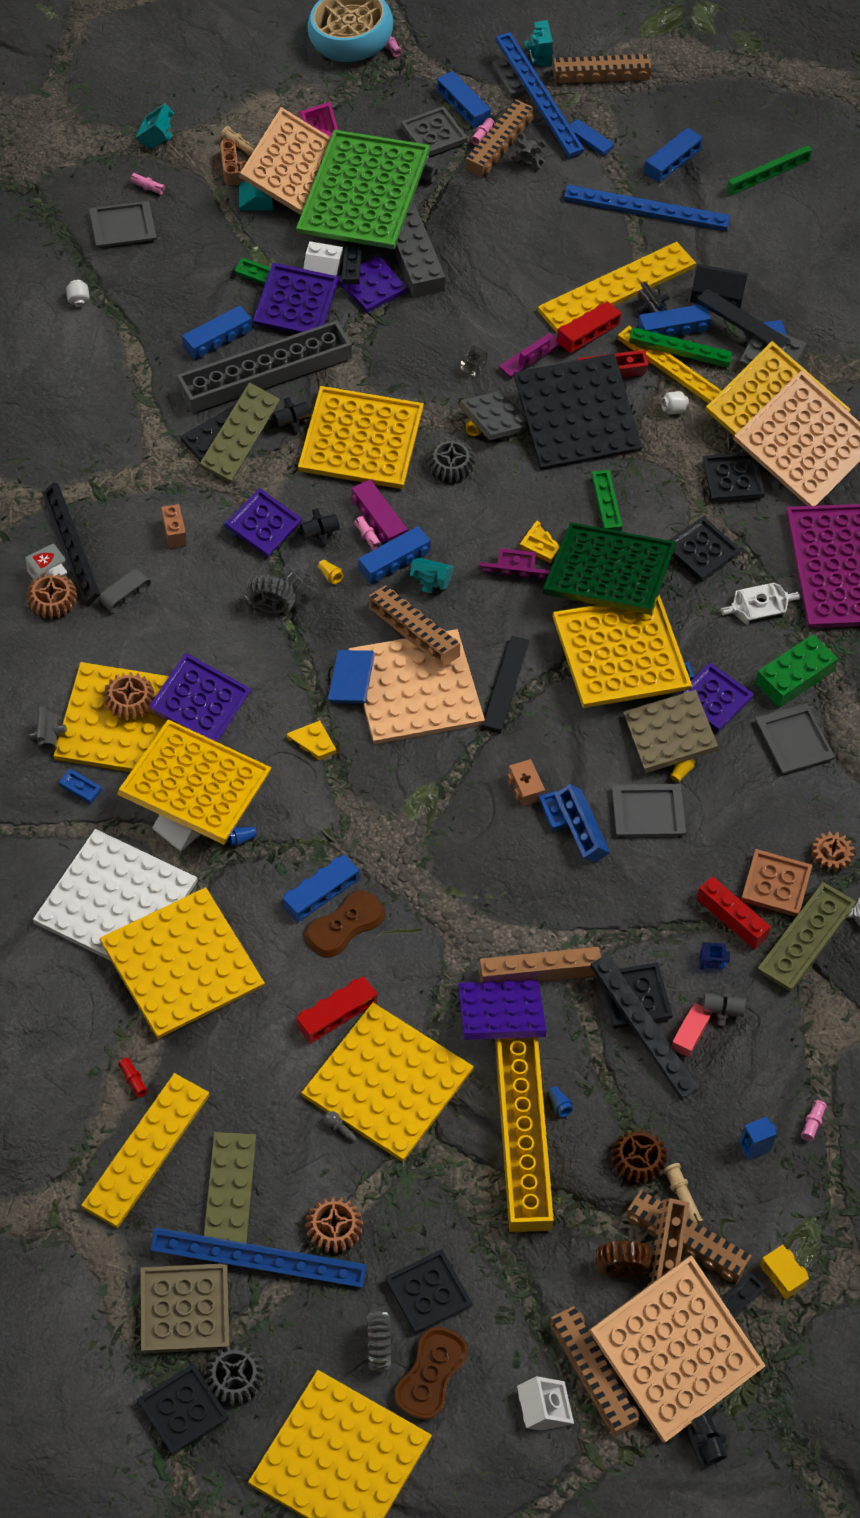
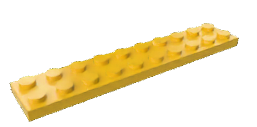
(618, 285)

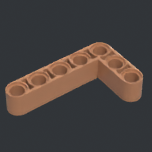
(230, 165)

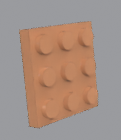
(776, 883)

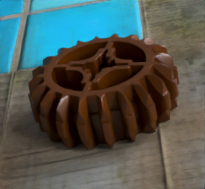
(649, 1146)
(623, 1259)

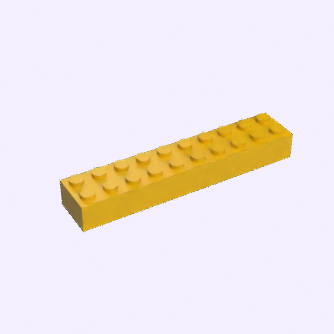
(524, 1135)

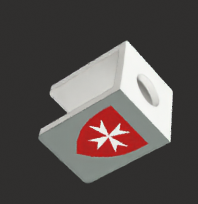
(45, 562)

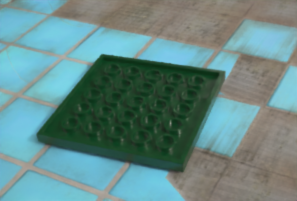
(610, 568)

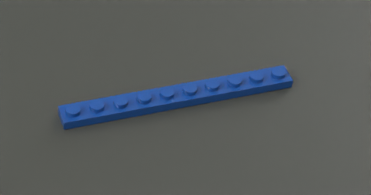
(539, 95)
(647, 208)
(258, 1257)

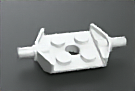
(748, 608)

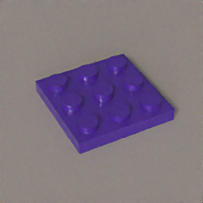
(376, 285)
(263, 522)
(719, 695)

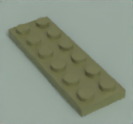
(239, 433)
(806, 937)
(230, 1186)

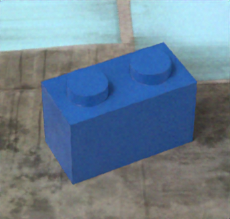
(758, 1138)

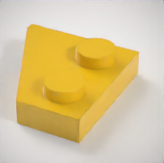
(540, 542)
(314, 740)

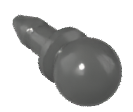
(333, 1121)

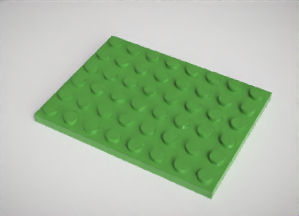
(363, 189)

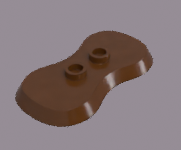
(333, 932)
(425, 1385)

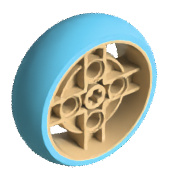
(350, 28)

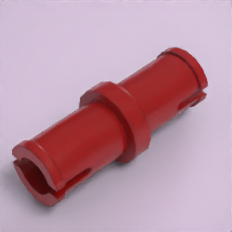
(133, 1077)

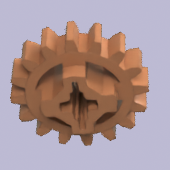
(823, 848)

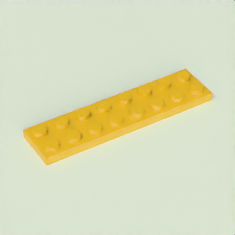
(145, 1150)

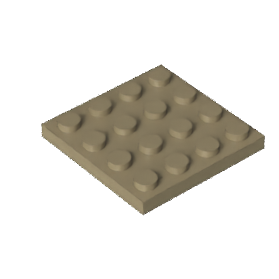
(670, 731)
(184, 1308)

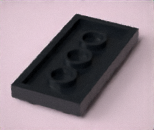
(201, 437)

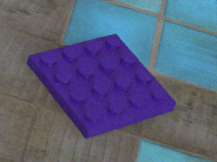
(295, 299)
(199, 698)
(501, 1010)

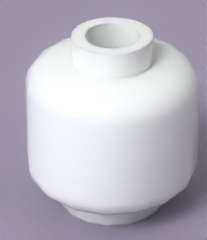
(77, 293)
(674, 403)

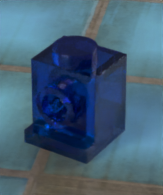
(713, 955)

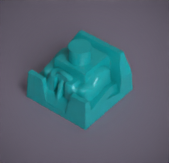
(540, 44)
(155, 127)
(431, 574)

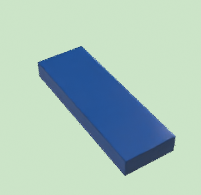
(591, 137)

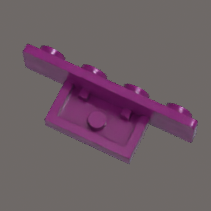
(529, 355)
(515, 562)

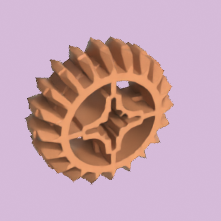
(41, 590)
(118, 691)
(325, 1225)

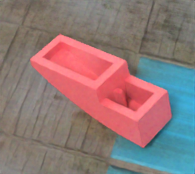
(691, 1030)

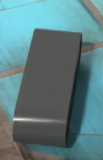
(124, 590)

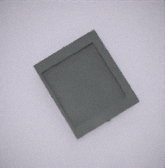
(122, 224)
(794, 738)
(648, 810)

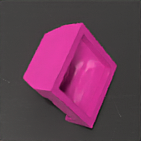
(320, 117)

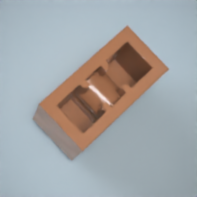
(173, 526)
(525, 782)

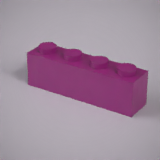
(377, 511)

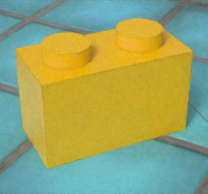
(784, 1271)

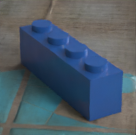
(463, 99)
(673, 155)
(676, 321)
(217, 332)
(394, 555)
(582, 823)
(320, 888)

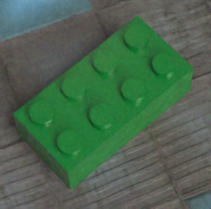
(796, 670)

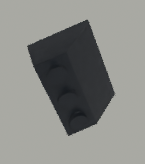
(723, 282)

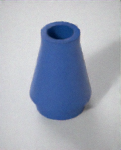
(241, 834)
(561, 1104)

